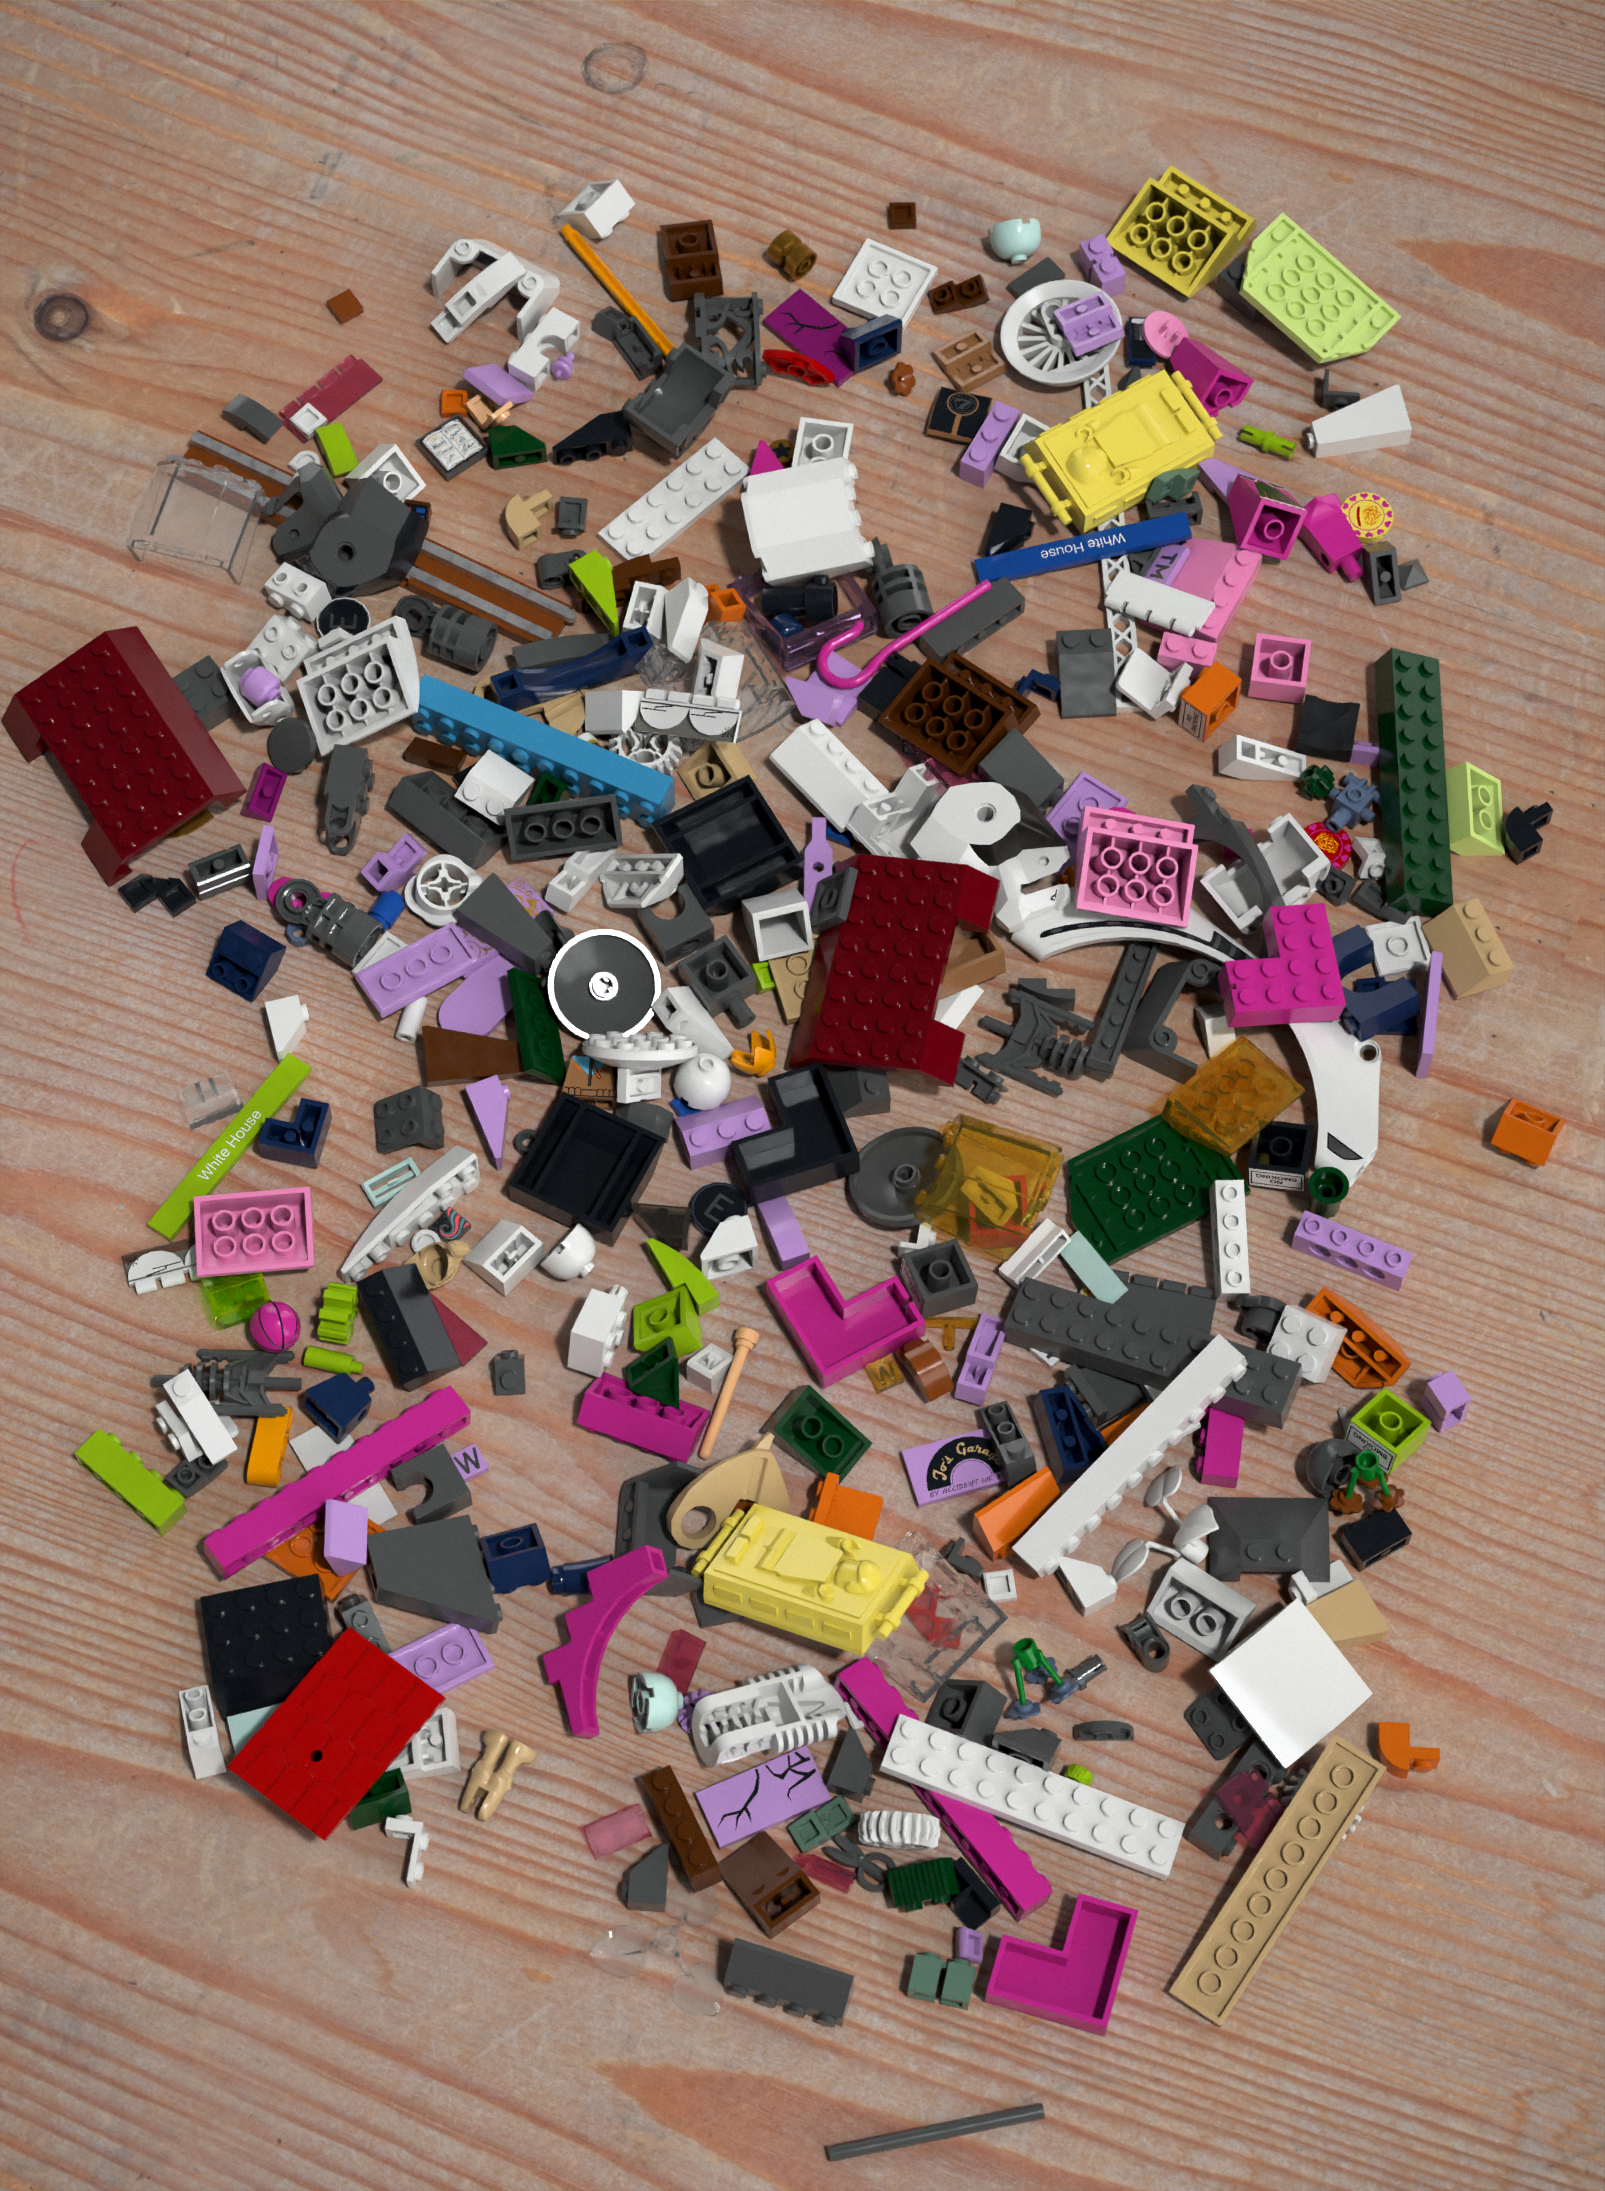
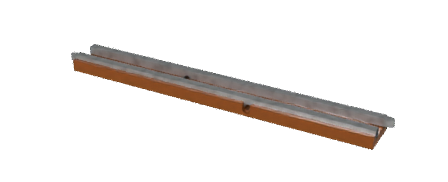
(438, 571)

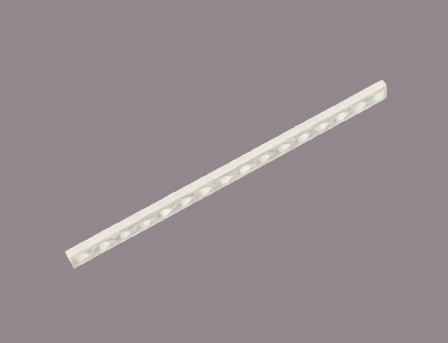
(1121, 638)

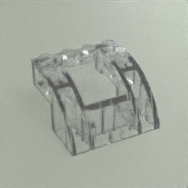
(760, 690)
(937, 1627)

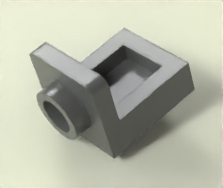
(572, 515)
(510, 1373)

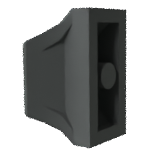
(647, 1116)

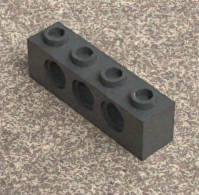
(1205, 1833)

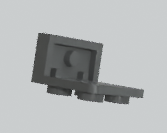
(409, 1119)
(1101, 1393)
(1219, 1723)

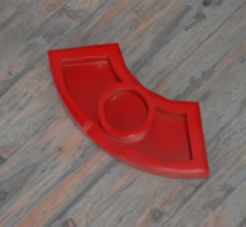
(799, 366)

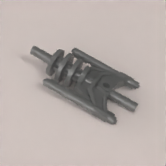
(1035, 1042)
(242, 1382)

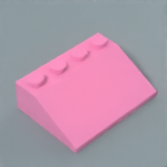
(1218, 574)
(254, 1232)

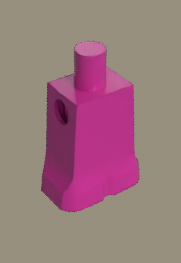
(1331, 536)

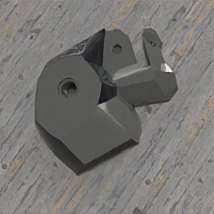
(349, 540)

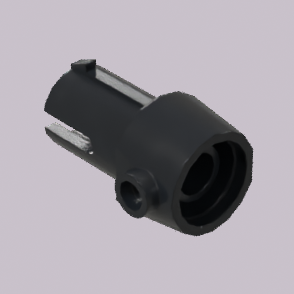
(814, 601)

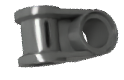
(555, 568)
(1144, 1638)

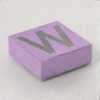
(470, 1462)

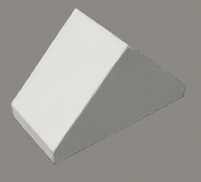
(1214, 1028)
(708, 1367)

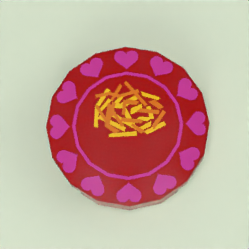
(1335, 846)

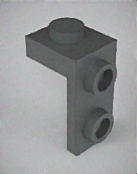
(360, 1616)

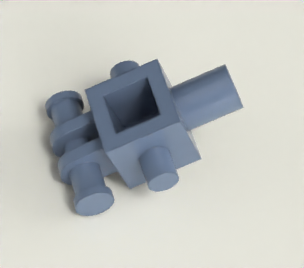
(1352, 803)

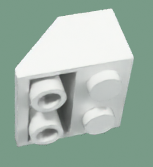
(648, 609)
(716, 670)
(505, 1256)

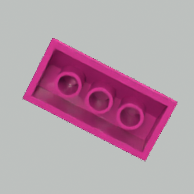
(634, 1418)

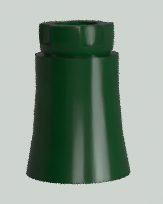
(1327, 1190)

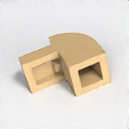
(523, 518)

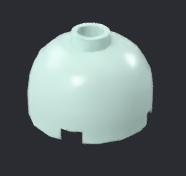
(1015, 240)
(655, 1700)

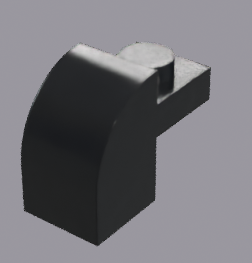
(1521, 832)

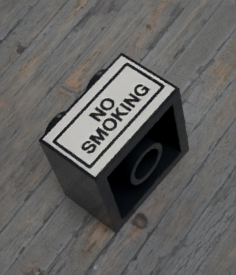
(1281, 1156)

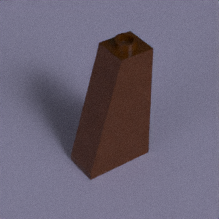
(468, 1058)

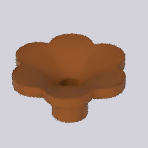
(902, 378)

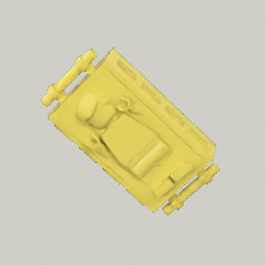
(1114, 451)
(808, 1578)

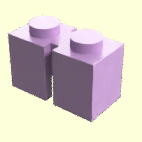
(1107, 271)
(1445, 1400)

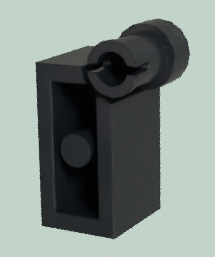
(886, 685)

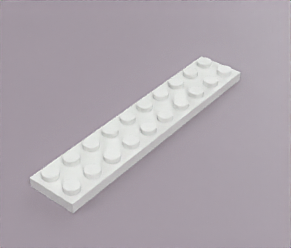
(1032, 1797)

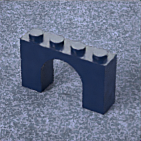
(1377, 1010)

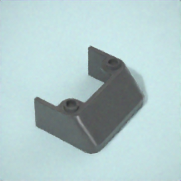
(1151, 1041)
(644, 1522)

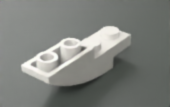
(477, 295)

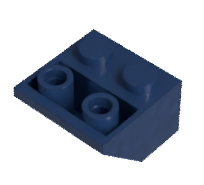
(245, 960)

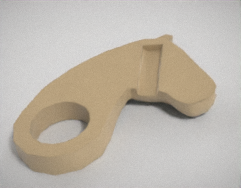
(562, 713)
(743, 1476)

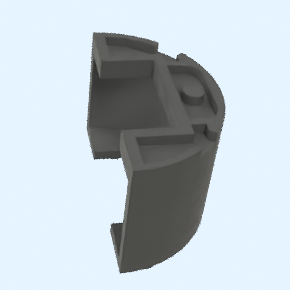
(681, 400)

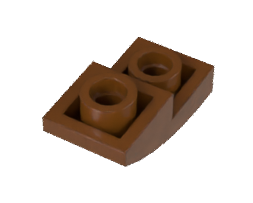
(958, 297)

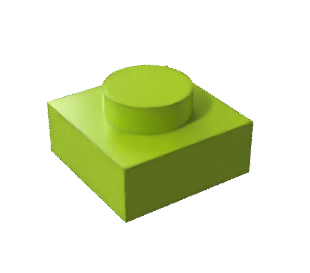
(764, 978)

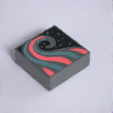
(450, 1226)

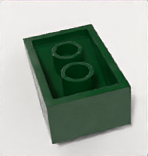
(817, 1434)

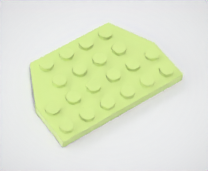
(1312, 294)

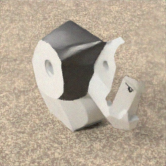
(1001, 836)

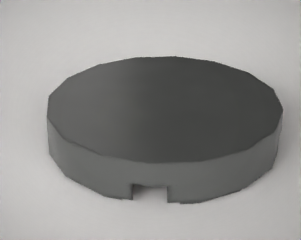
(292, 745)

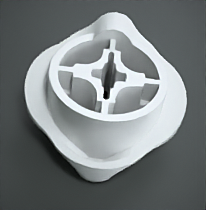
(418, 895)

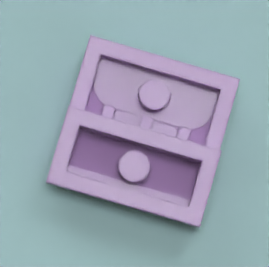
(1088, 323)
(841, 668)

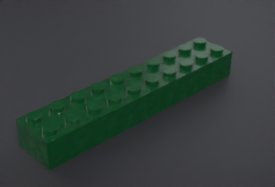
(1413, 783)

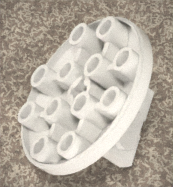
(639, 1060)

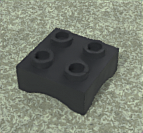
(1327, 728)

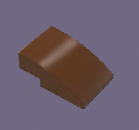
(691, 259)

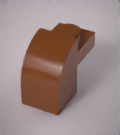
(926, 1368)

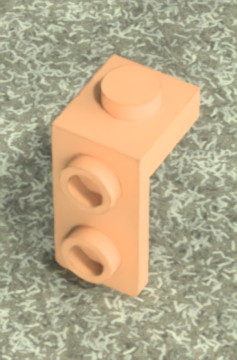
(487, 412)

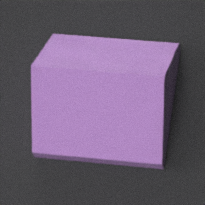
(345, 1536)

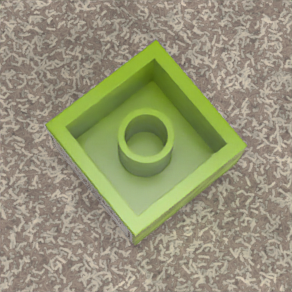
(1388, 1429)

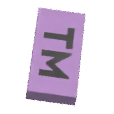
(1168, 564)

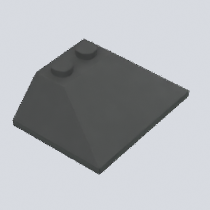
(1270, 1537)

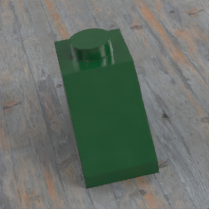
(515, 447)

